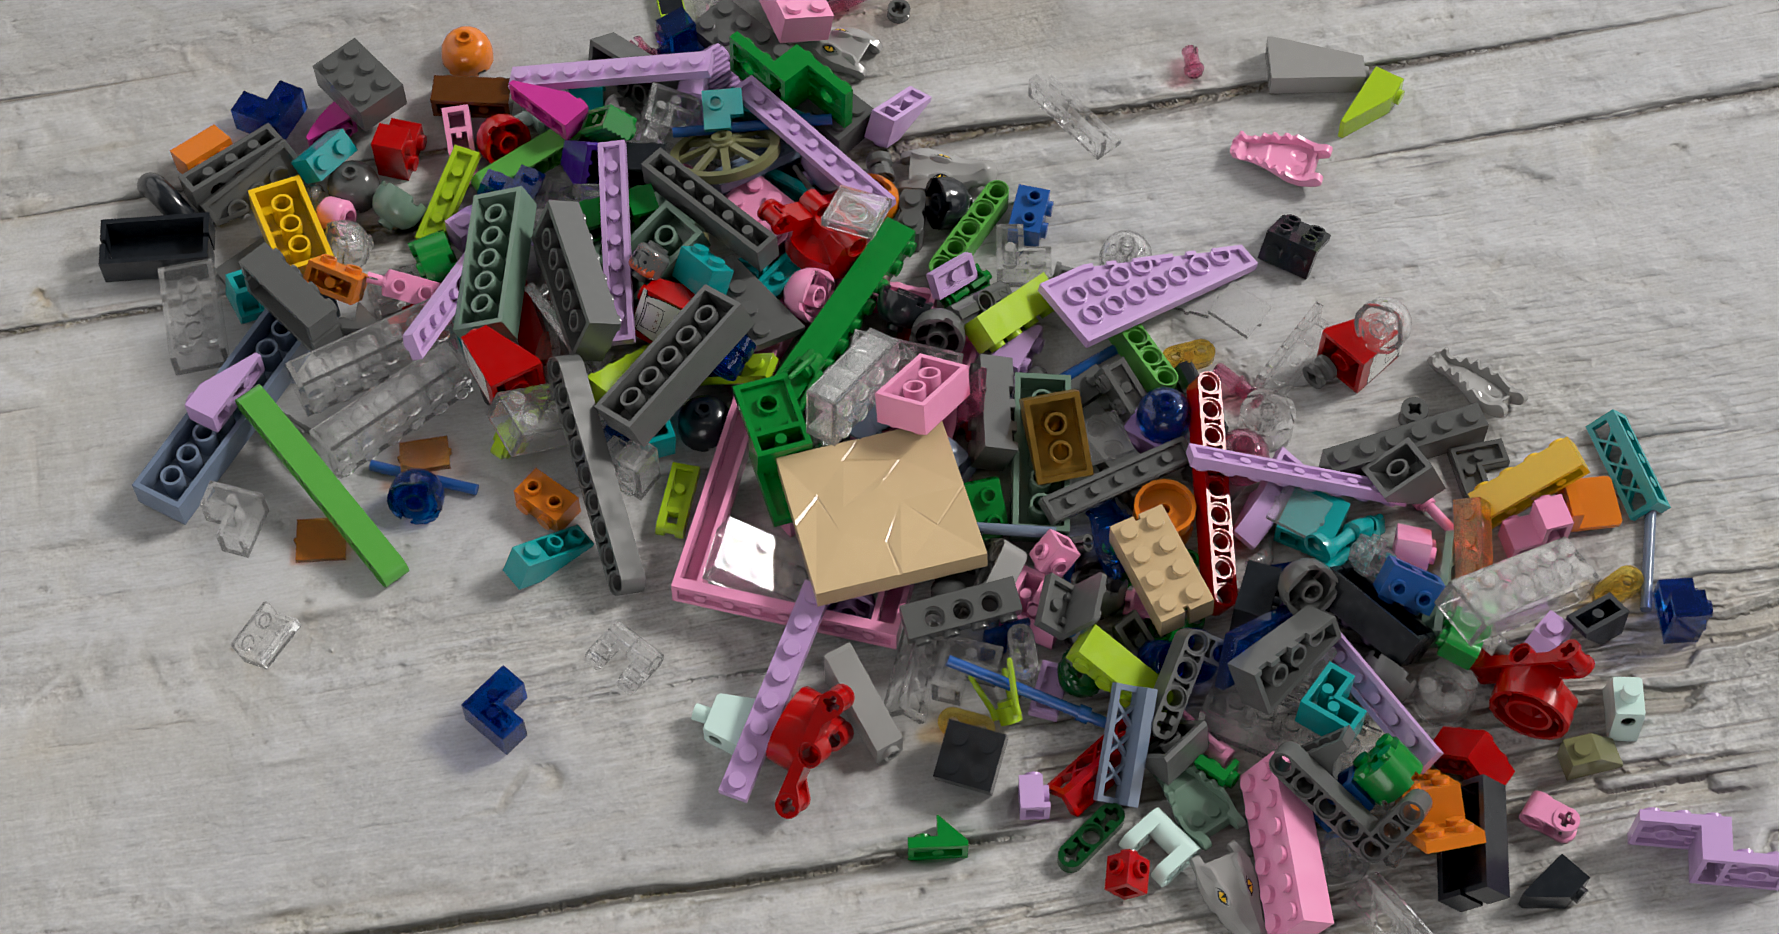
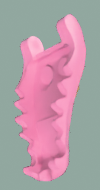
(1285, 156)

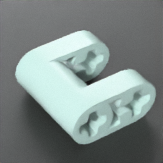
(1169, 837)

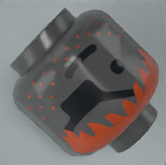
(648, 261)

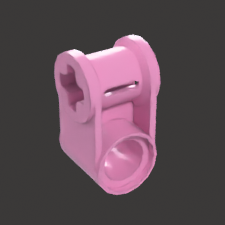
(1548, 816)

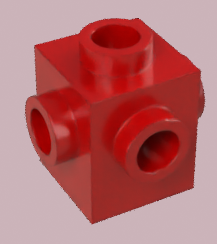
(1127, 874)

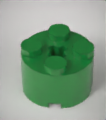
(433, 256)
(1386, 769)

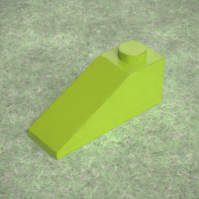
(1373, 101)

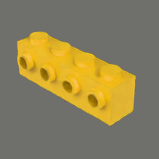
(1536, 476)

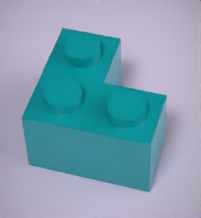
(1326, 703)

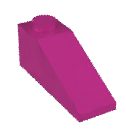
(552, 107)

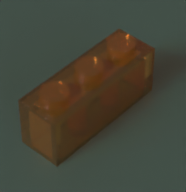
(1472, 535)

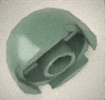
(396, 207)

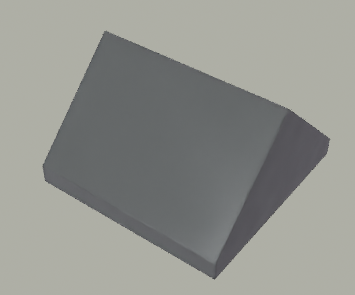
(1174, 755)

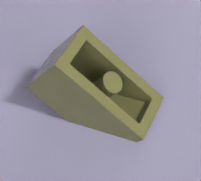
(1588, 755)

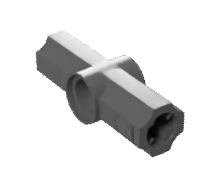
(980, 301)

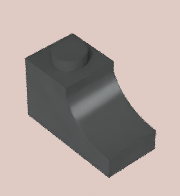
(1327, 750)

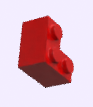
(398, 148)
(1471, 754)

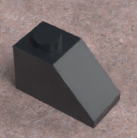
(1600, 619)
(1556, 886)

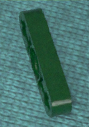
(1071, 845)

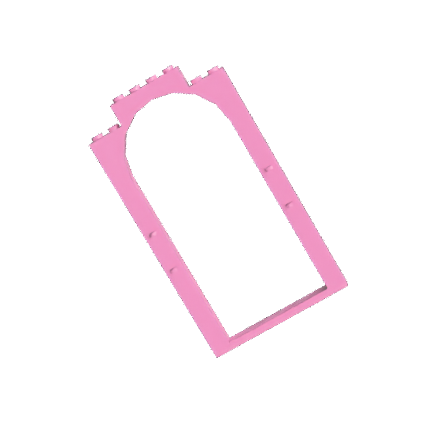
(716, 505)

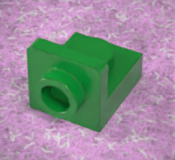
(1213, 770)

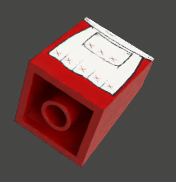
(658, 306)
(1353, 360)
(499, 362)

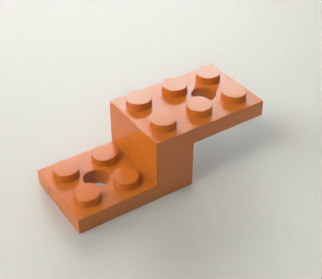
(1445, 823)

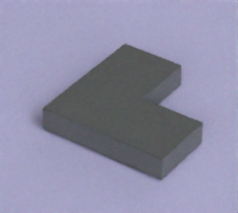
(1472, 461)

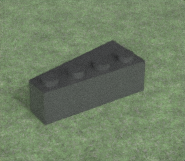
(615, 46)
(993, 430)
(1283, 658)

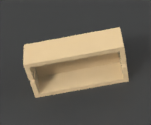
(1161, 570)

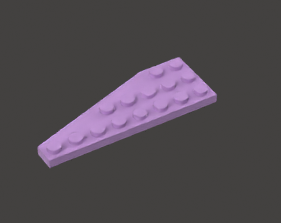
(1117, 296)

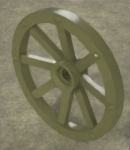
(725, 145)

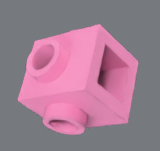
(1054, 553)

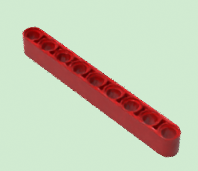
(1214, 505)

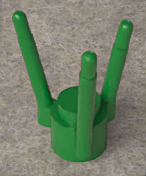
(807, 366)

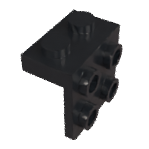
(1293, 245)

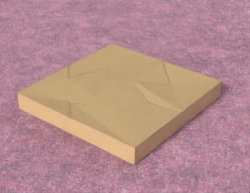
(880, 513)

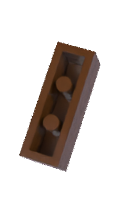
(483, 95)

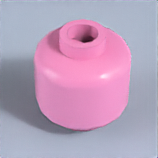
(335, 209)

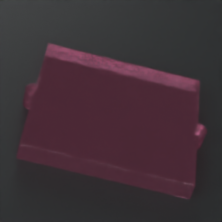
(974, 403)

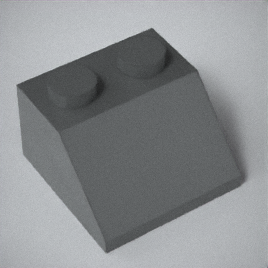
(1404, 475)

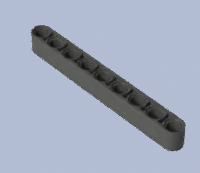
(596, 475)

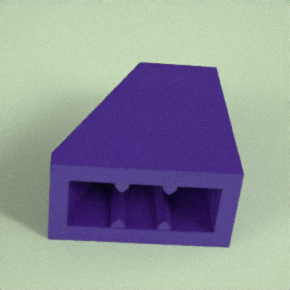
(581, 161)

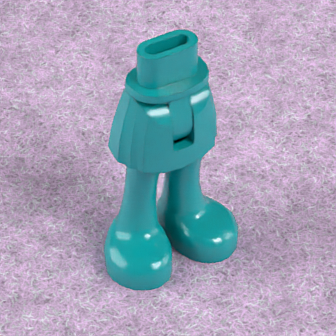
(1337, 549)

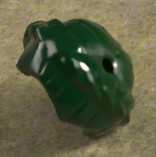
(1071, 683)

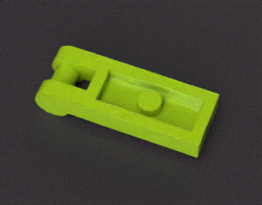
(678, 499)

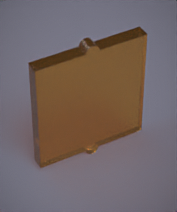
(427, 454)
(318, 541)

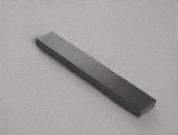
(1115, 481)

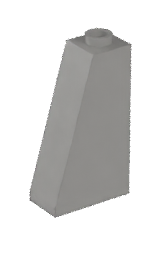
(1312, 69)
(868, 711)

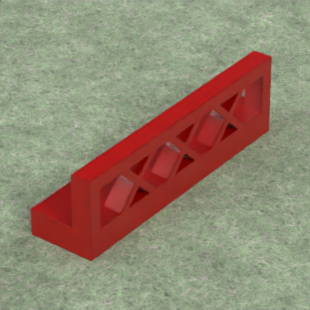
(1080, 790)

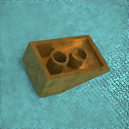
(1056, 436)

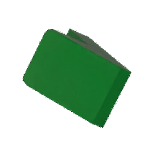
(946, 844)

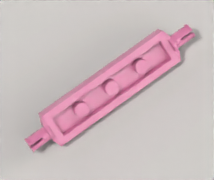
(404, 286)

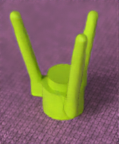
(1008, 709)

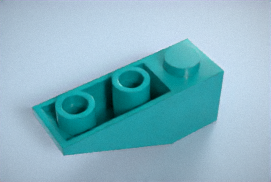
(542, 557)

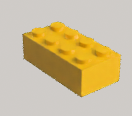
(289, 221)

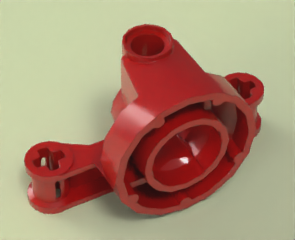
(809, 242)
(1531, 687)
(806, 739)

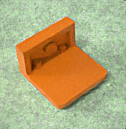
(1592, 503)

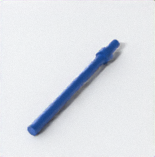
(746, 126)
(1081, 713)

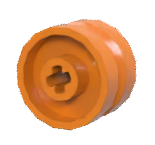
(1176, 500)

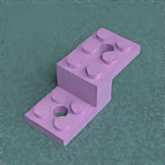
(1708, 846)

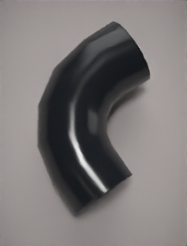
(162, 194)

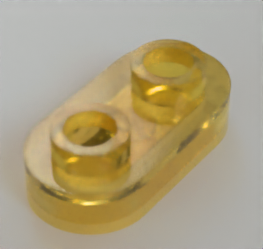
(1189, 352)
(1615, 585)
(964, 716)

